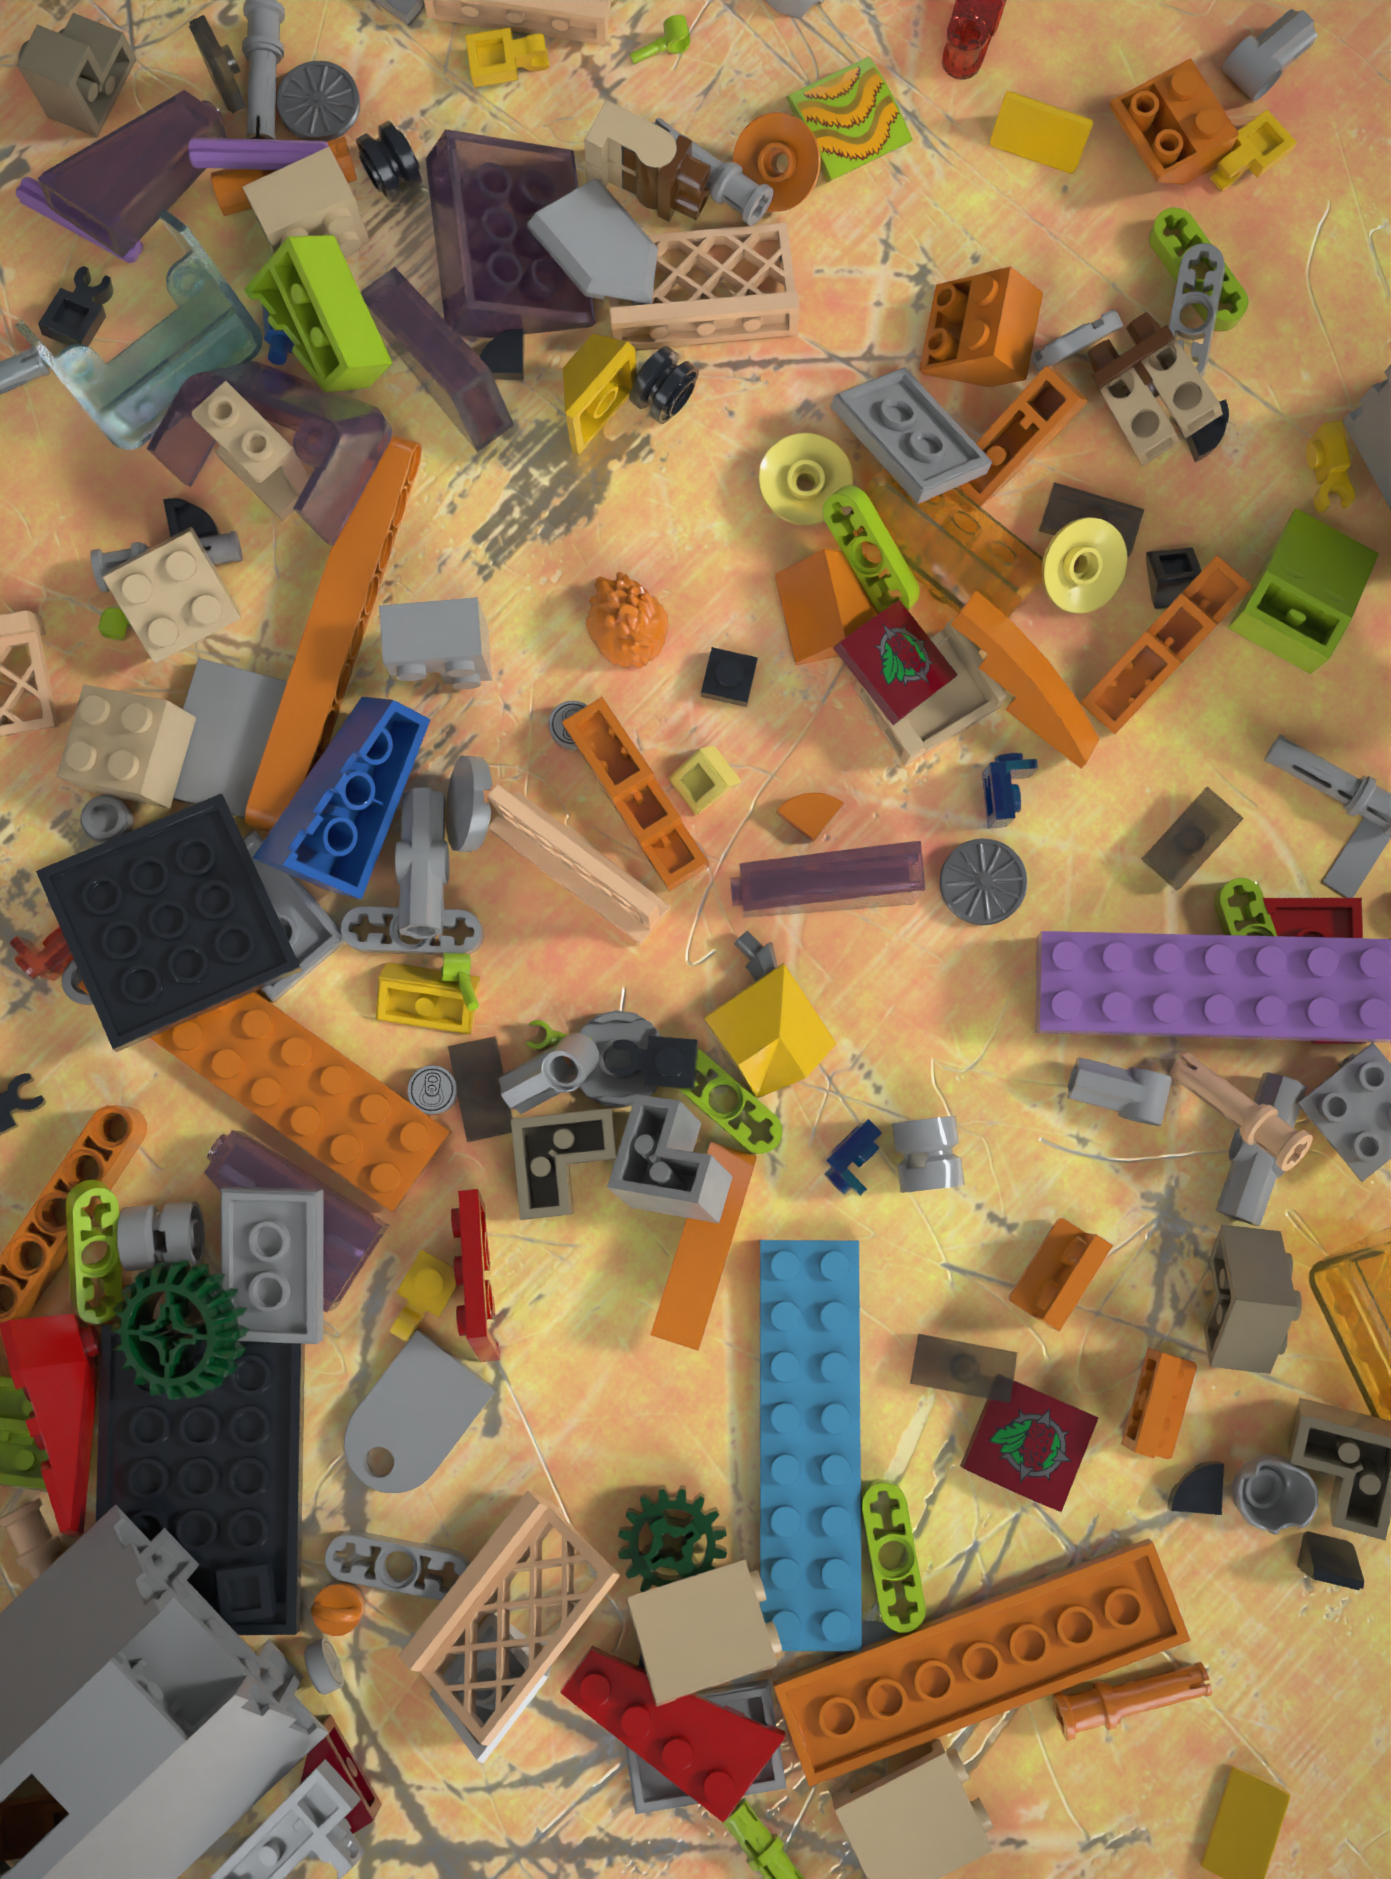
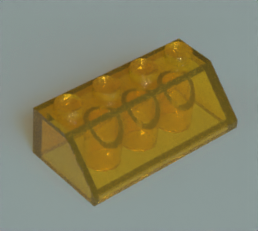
(956, 547)

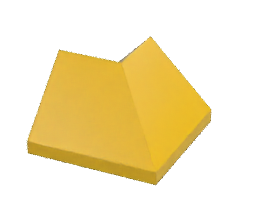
(596, 386)
(771, 1032)

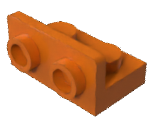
(1059, 1273)
(1159, 1404)

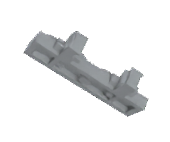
(302, 1826)

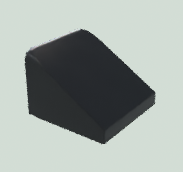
(1170, 574)
(1330, 1560)

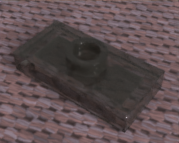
(219, 63)
(1070, 504)
(1192, 838)
(476, 1074)
(964, 1368)

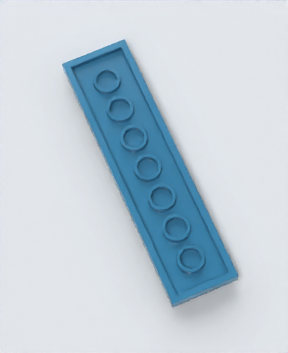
(810, 1443)

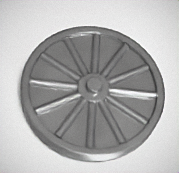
(318, 101)
(983, 881)

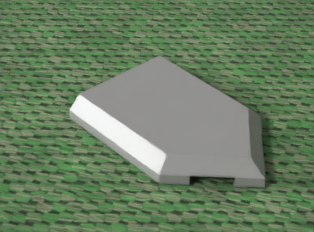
(598, 244)

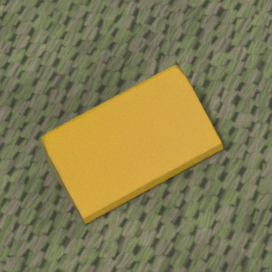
(1040, 132)
(421, 999)
(1245, 1826)

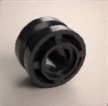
(388, 160)
(663, 384)

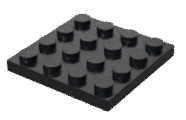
(168, 922)

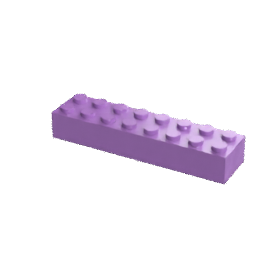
(1214, 986)

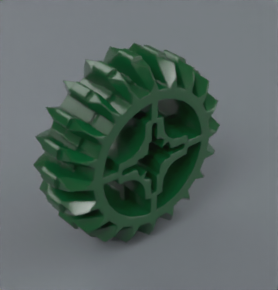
(194, 1307)

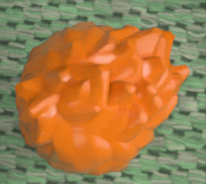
(626, 622)

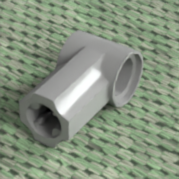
(1261, 61)
(549, 1073)
(1133, 1092)

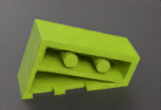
(321, 312)

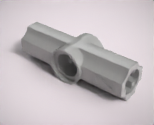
(422, 863)
(1252, 1168)

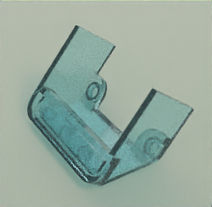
(138, 385)

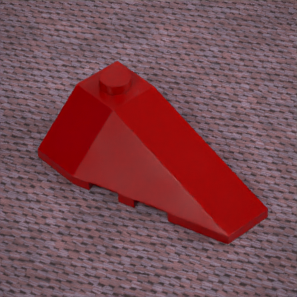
(59, 1376)

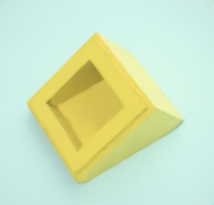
(704, 779)

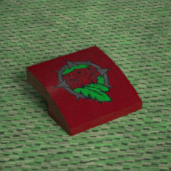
(895, 661)
(1030, 1445)

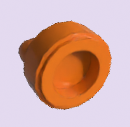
(338, 1608)

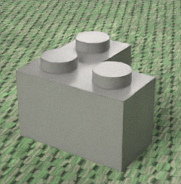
(437, 638)
(658, 1164)

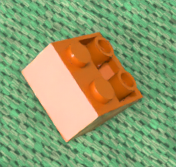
(1176, 124)
(982, 328)

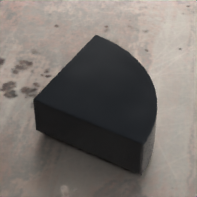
(506, 355)
(1207, 438)
(184, 515)
(1199, 1490)

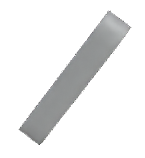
(1212, 282)
(376, 941)
(364, 1546)

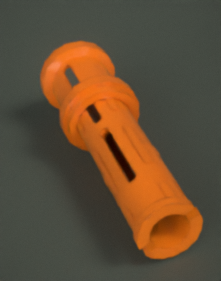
(1108, 1704)

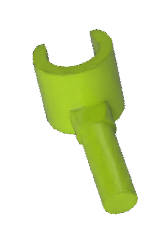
(675, 40)
(113, 623)
(457, 969)
(553, 1037)

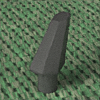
(761, 957)

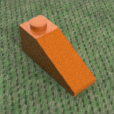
(1025, 430)

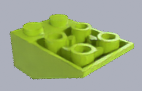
(1305, 592)

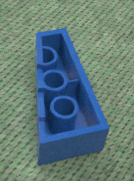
(348, 799)

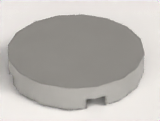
(1076, 340)
(465, 807)
(602, 1084)

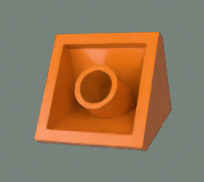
(821, 604)

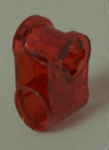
(970, 36)

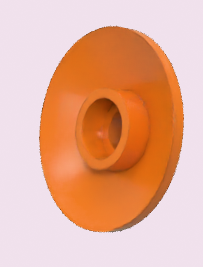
(762, 145)

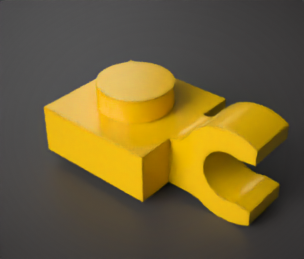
(496, 56)
(1257, 148)
(1330, 459)
(427, 1288)

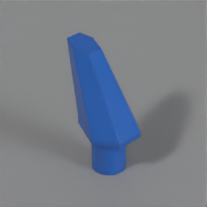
(278, 340)

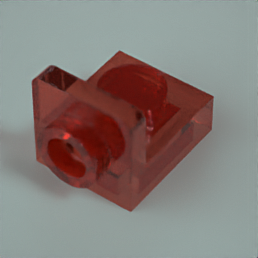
(45, 963)

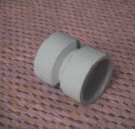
(928, 1154)
(155, 1236)

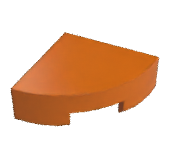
(810, 812)

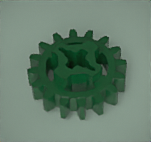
(660, 1523)

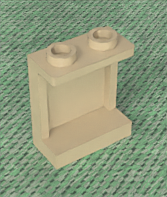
(253, 449)
(950, 709)
(703, 1631)
(915, 1820)

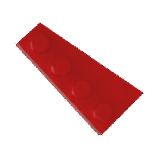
(691, 1741)

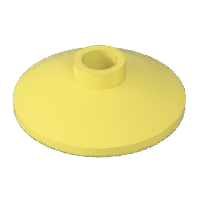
(799, 458)
(1099, 569)

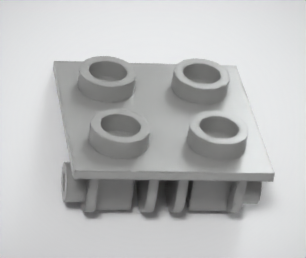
(1355, 1110)

